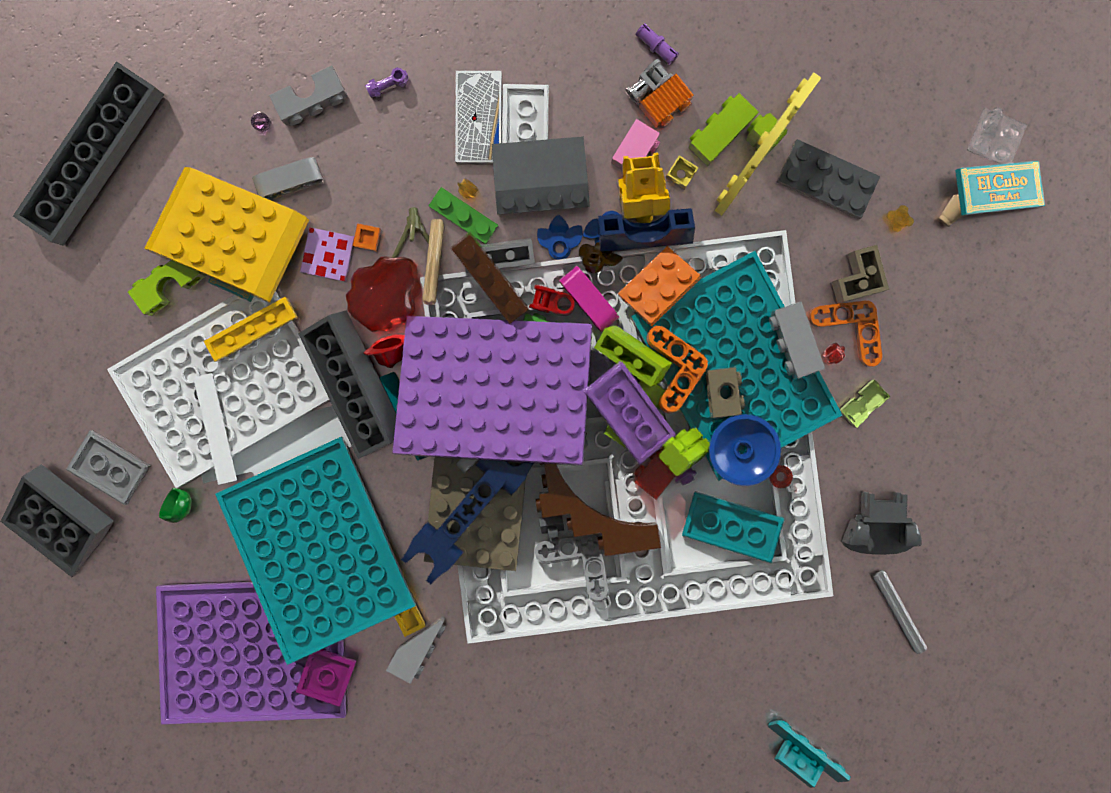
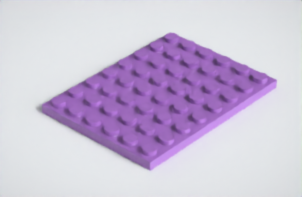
(493, 390)
(225, 660)

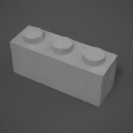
(510, 253)
(796, 340)

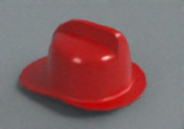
(387, 350)

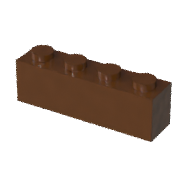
(489, 277)

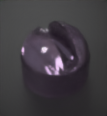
(260, 126)

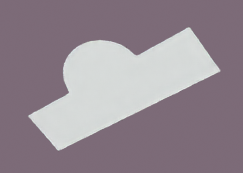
(287, 443)

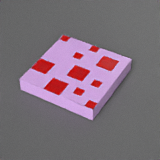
(327, 254)

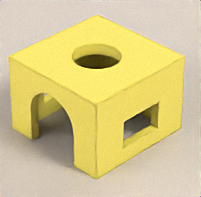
(681, 164)

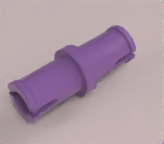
(657, 44)

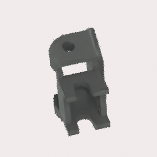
(882, 527)

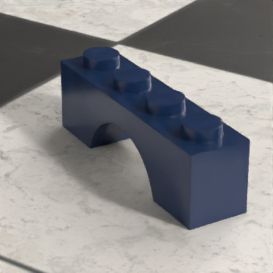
(672, 229)

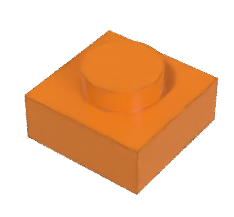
(366, 237)

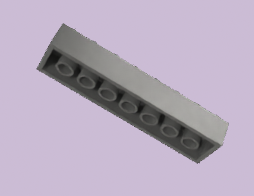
(88, 154)

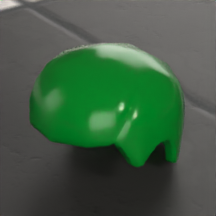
(175, 506)

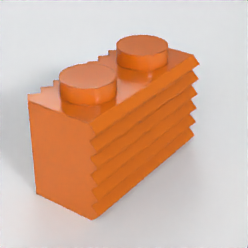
(666, 101)

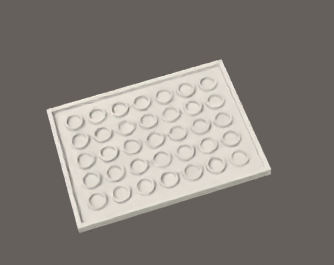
(255, 386)

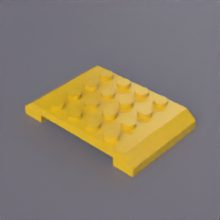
(227, 233)

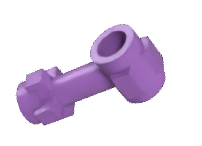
(397, 77)

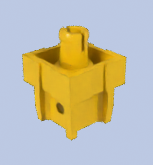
(643, 189)

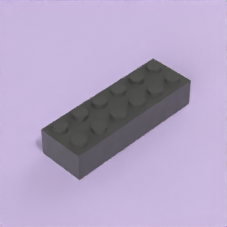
(350, 382)

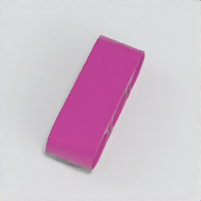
(589, 298)

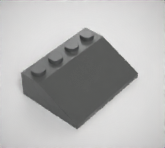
(540, 175)
(55, 519)

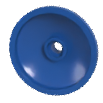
(761, 452)

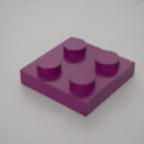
(326, 677)

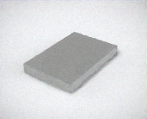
(108, 467)

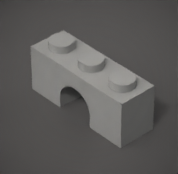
(327, 92)

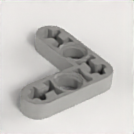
(587, 557)

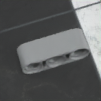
(287, 178)

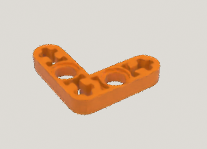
(861, 322)
(685, 368)

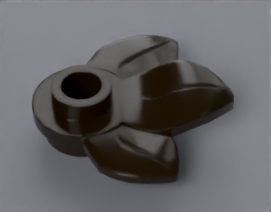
(594, 260)

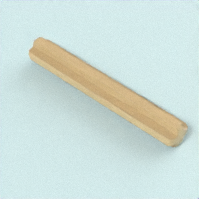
(433, 262)

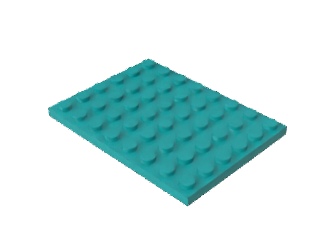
(730, 325)
(315, 550)

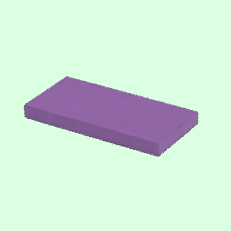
(629, 412)

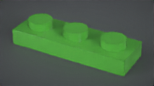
(463, 215)

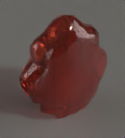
(384, 293)

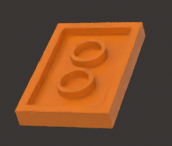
(659, 286)

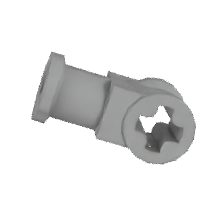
(648, 81)

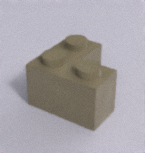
(867, 276)

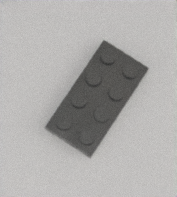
(828, 179)

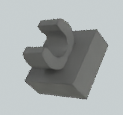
(551, 526)

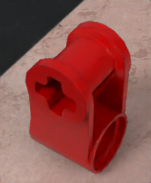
(550, 301)

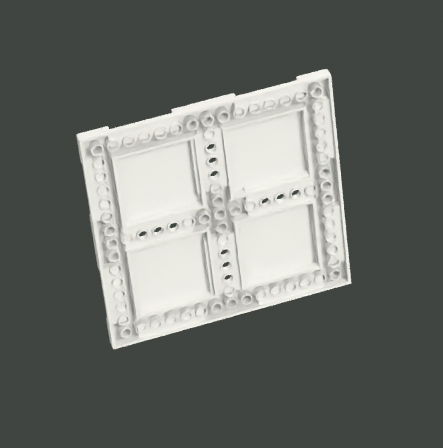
(684, 572)

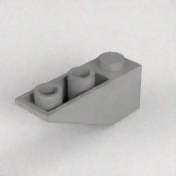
(410, 654)

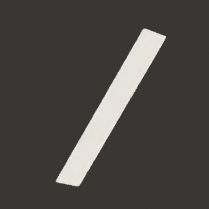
(215, 428)

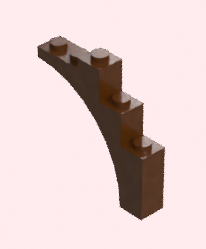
(617, 535)

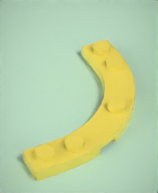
(766, 142)

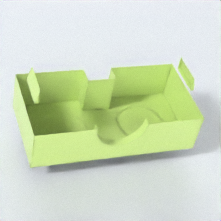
(871, 398)

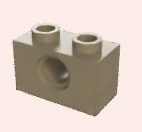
(717, 405)

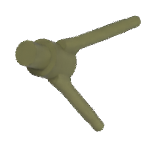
(413, 226)

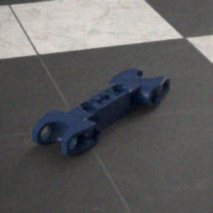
(440, 542)

